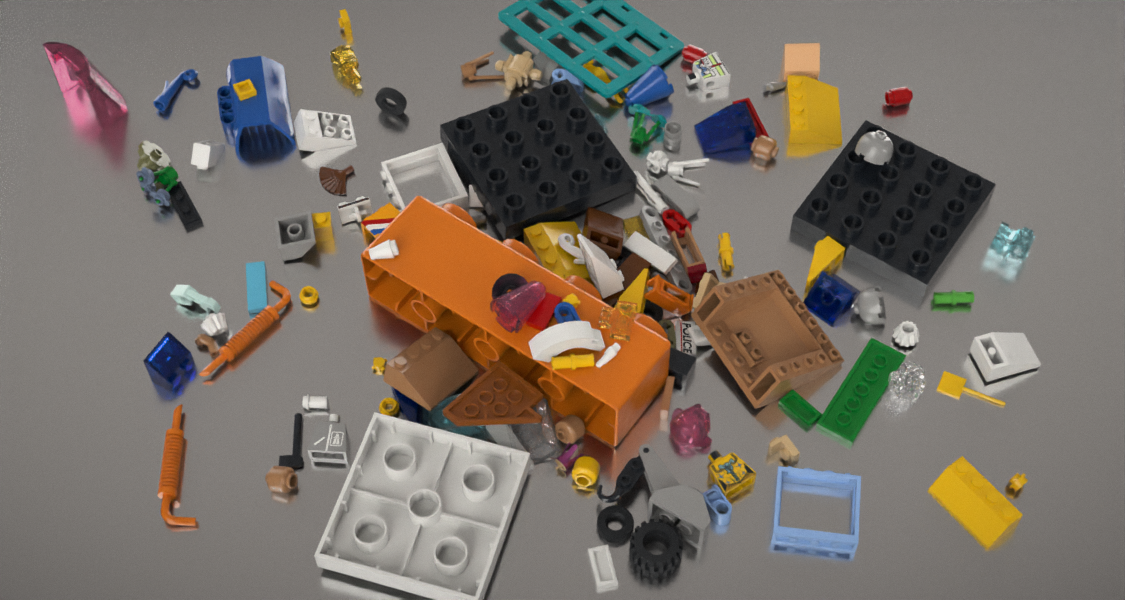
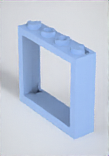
(814, 538)

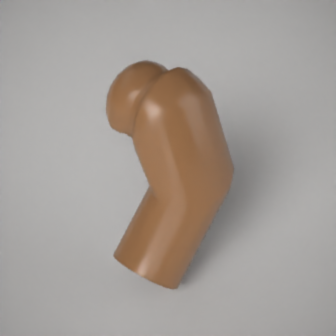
(208, 341)

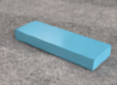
(256, 286)

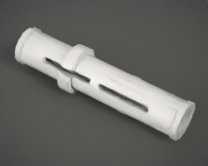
(653, 197)

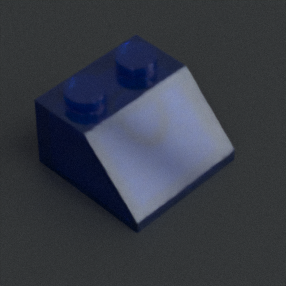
(831, 296)
(168, 362)

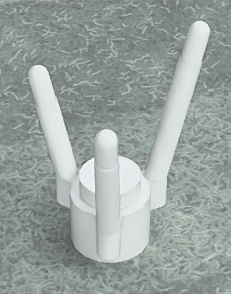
(676, 168)

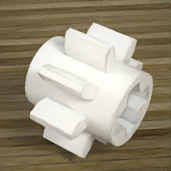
(657, 161)

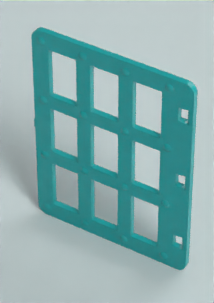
(634, 22)

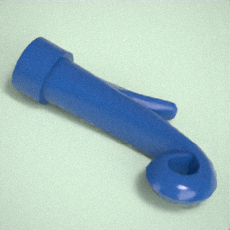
(163, 100)

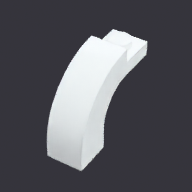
(564, 337)

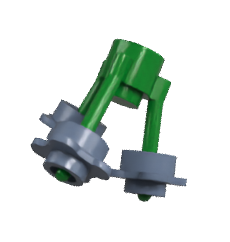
(166, 176)

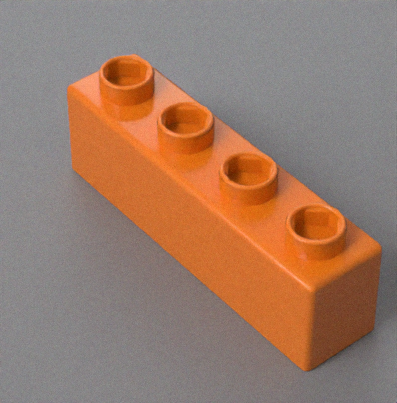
(447, 283)

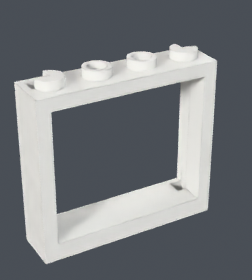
(420, 158)

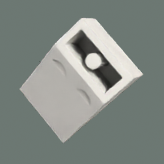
(323, 130)
(1003, 354)

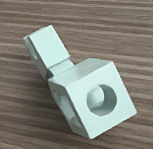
(187, 295)

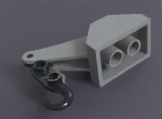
(669, 500)

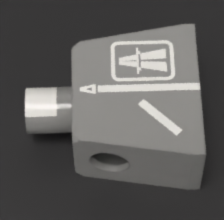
(329, 440)

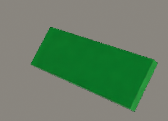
(860, 391)

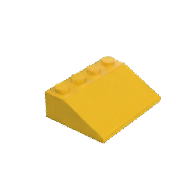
(812, 111)
(543, 242)

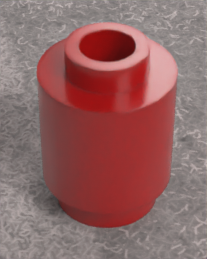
(692, 53)
(898, 96)

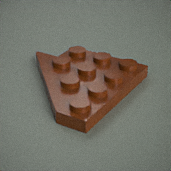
(496, 399)

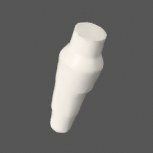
(610, 353)

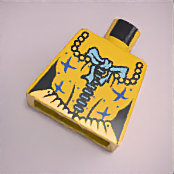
(730, 473)

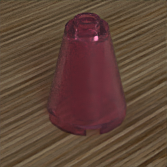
(518, 305)

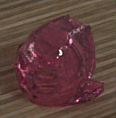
(694, 424)

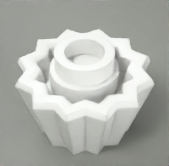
(214, 324)
(906, 334)

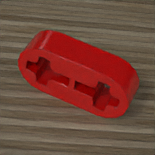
(678, 222)

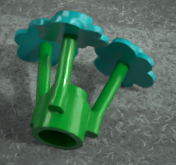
(638, 133)

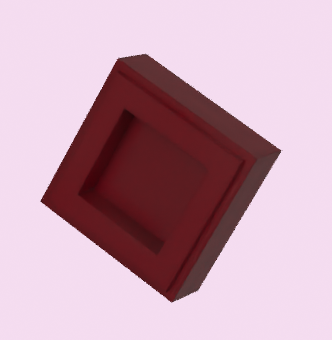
(696, 272)

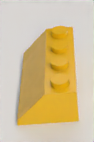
(975, 502)

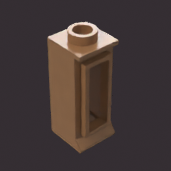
(693, 249)

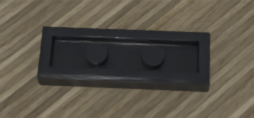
(184, 206)

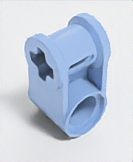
(577, 84)
(717, 502)

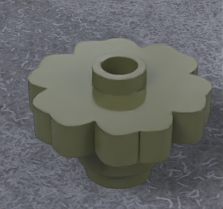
(151, 157)

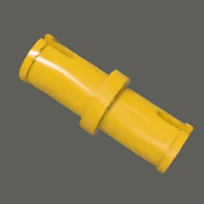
(726, 251)
(572, 361)

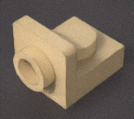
(786, 447)

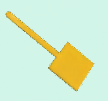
(954, 385)

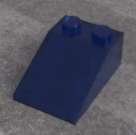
(726, 129)

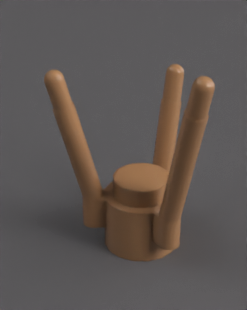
(469, 68)

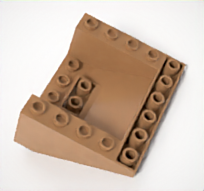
(765, 336)

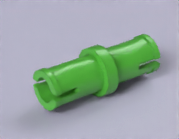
(953, 297)

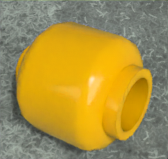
(585, 471)

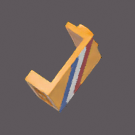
(379, 220)

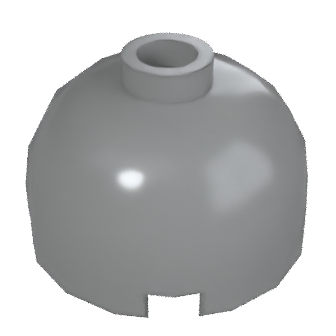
(875, 147)
(871, 306)

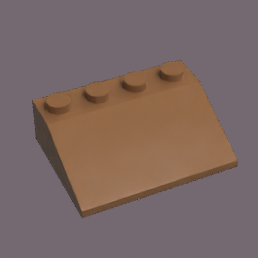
(430, 369)

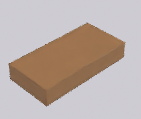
(667, 397)

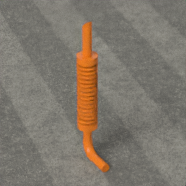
(250, 331)
(170, 471)

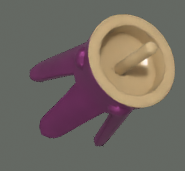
(563, 460)

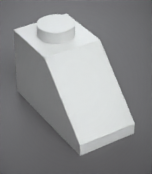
(206, 153)

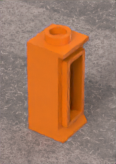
(669, 296)

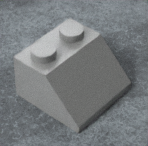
(294, 234)

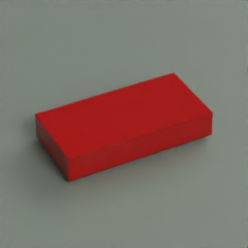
(544, 312)

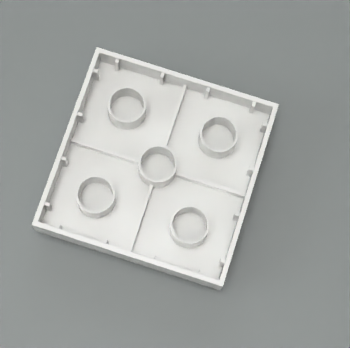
(424, 510)

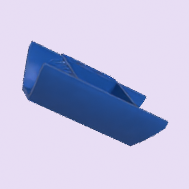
(261, 112)

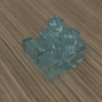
(1010, 246)

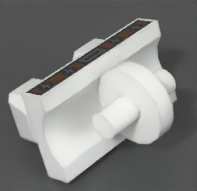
(355, 210)

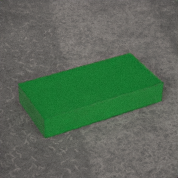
(800, 409)

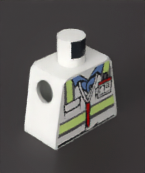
(709, 73)

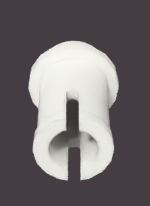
(315, 402)

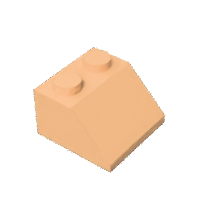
(801, 60)

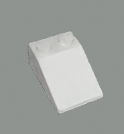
(601, 268)

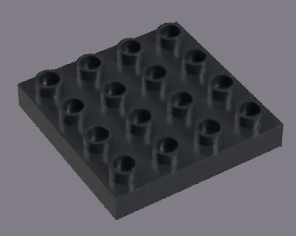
(537, 158)
(895, 215)

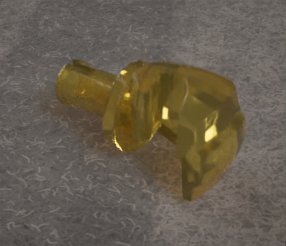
(348, 62)

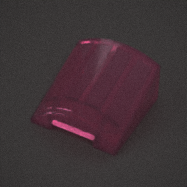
(74, 68)

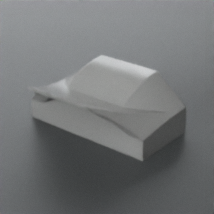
(545, 65)

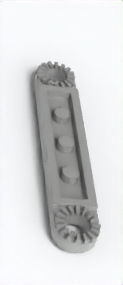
(659, 236)

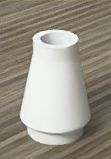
(384, 250)

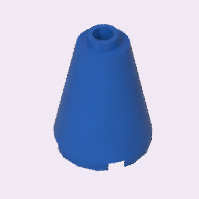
(649, 88)

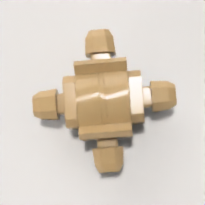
(518, 70)

